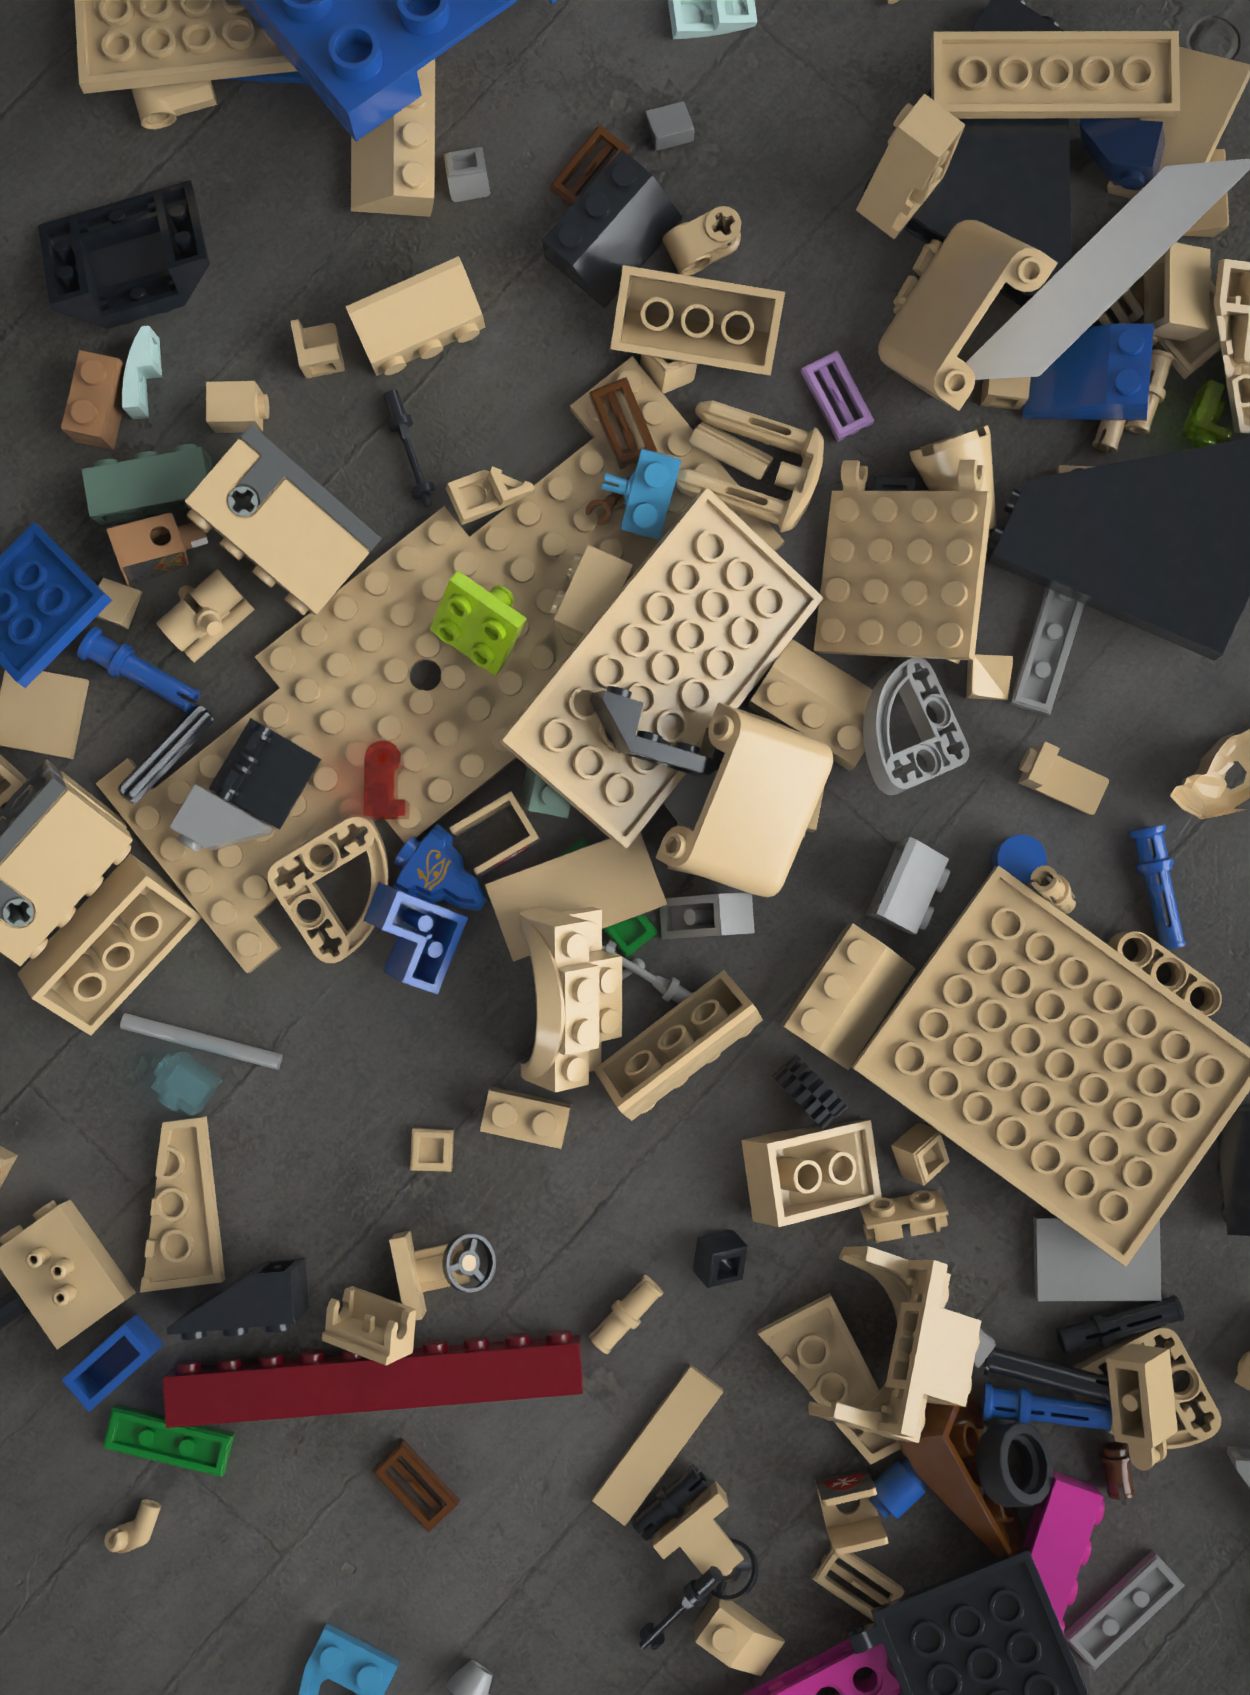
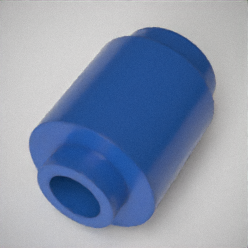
(897, 1489)

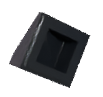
(720, 1258)

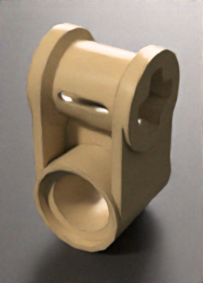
(697, 243)

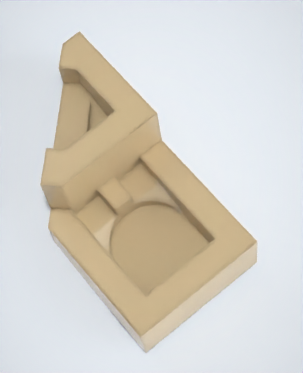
(485, 493)

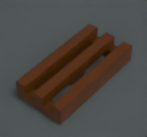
(570, 196)
(609, 391)
(427, 1474)

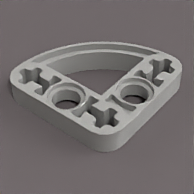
(932, 748)

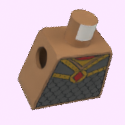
(139, 549)

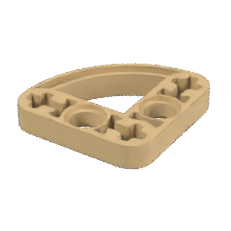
(306, 887)
(1188, 1432)

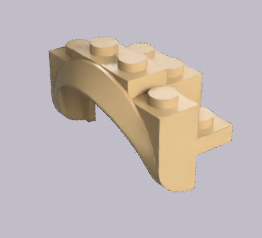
(575, 995)

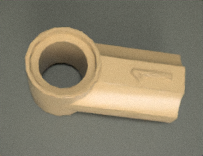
(161, 104)

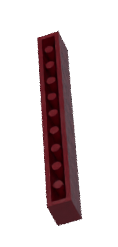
(355, 1384)

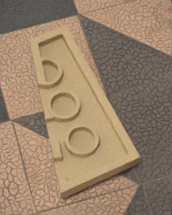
(184, 1226)

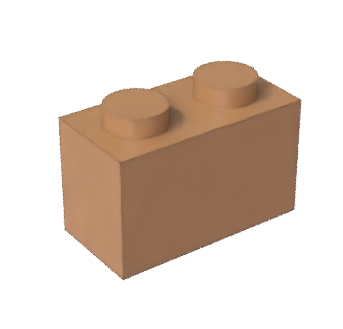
(95, 400)

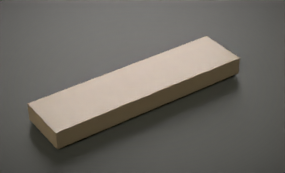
(657, 1444)

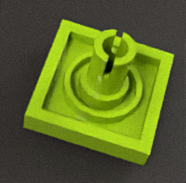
(478, 622)

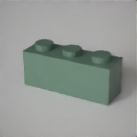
(144, 485)

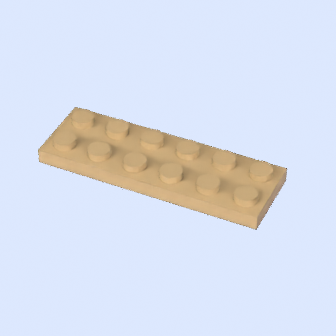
(1056, 74)

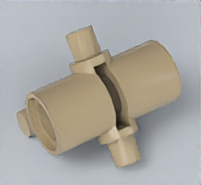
(204, 615)

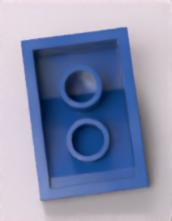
(1097, 377)

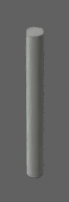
(201, 1041)

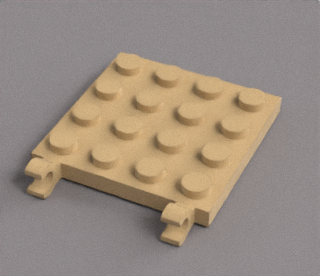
(904, 568)

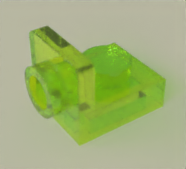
(1204, 414)

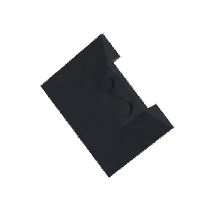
(126, 257)

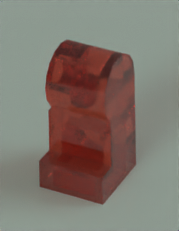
(381, 770)

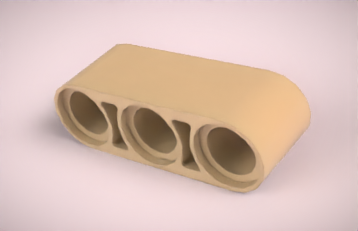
(1183, 977)

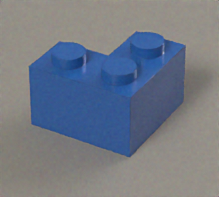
(424, 934)

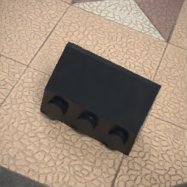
(611, 226)
(1234, 1171)

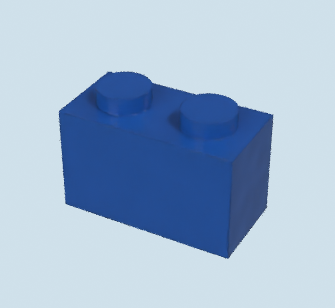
(112, 1362)

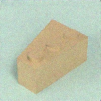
(911, 164)

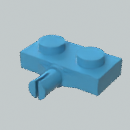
(646, 492)

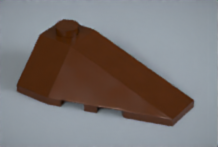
(948, 1466)

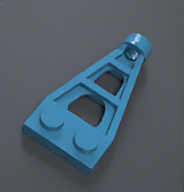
(348, 1663)

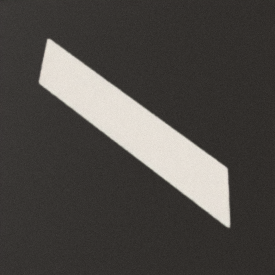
(1105, 269)

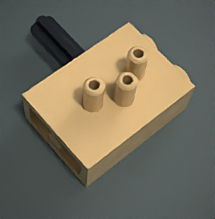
(59, 1274)

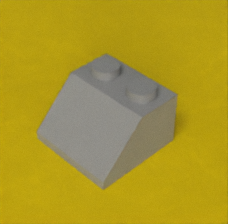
(908, 886)

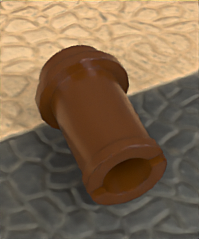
(1117, 1469)

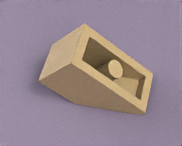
(736, 1637)

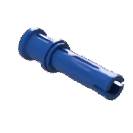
(121, 661)
(1169, 935)
(1024, 1406)

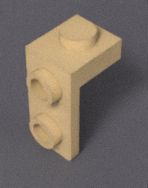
(1062, 779)

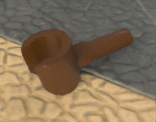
(609, 502)

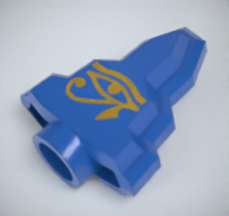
(437, 872)

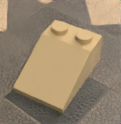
(811, 1172)

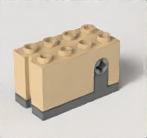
(296, 527)
(51, 855)

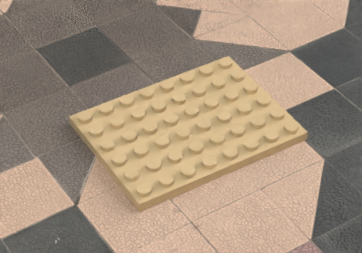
(1059, 1065)

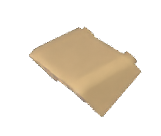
(951, 302)
(754, 805)

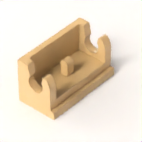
(370, 1326)

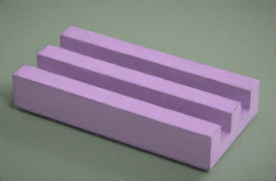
(851, 425)

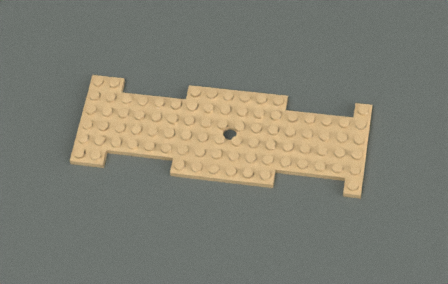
(351, 665)

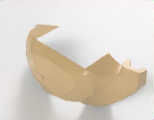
(1206, 790)

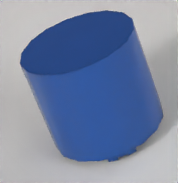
(1019, 856)

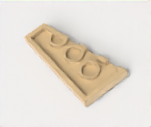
(829, 1365)

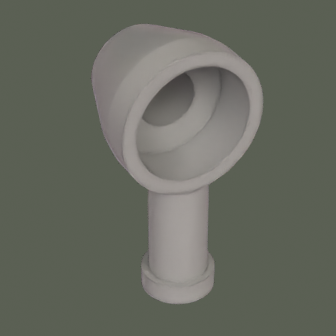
(470, 1680)

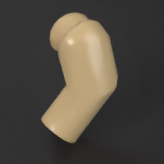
(136, 1532)

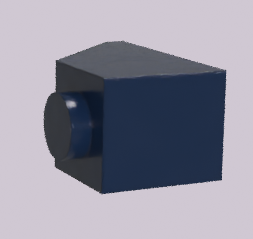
(1124, 148)

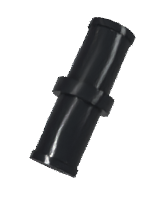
(670, 1502)

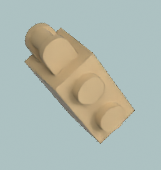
(1142, 1402)

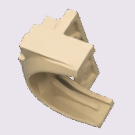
(929, 1353)

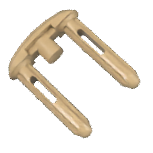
(797, 479)

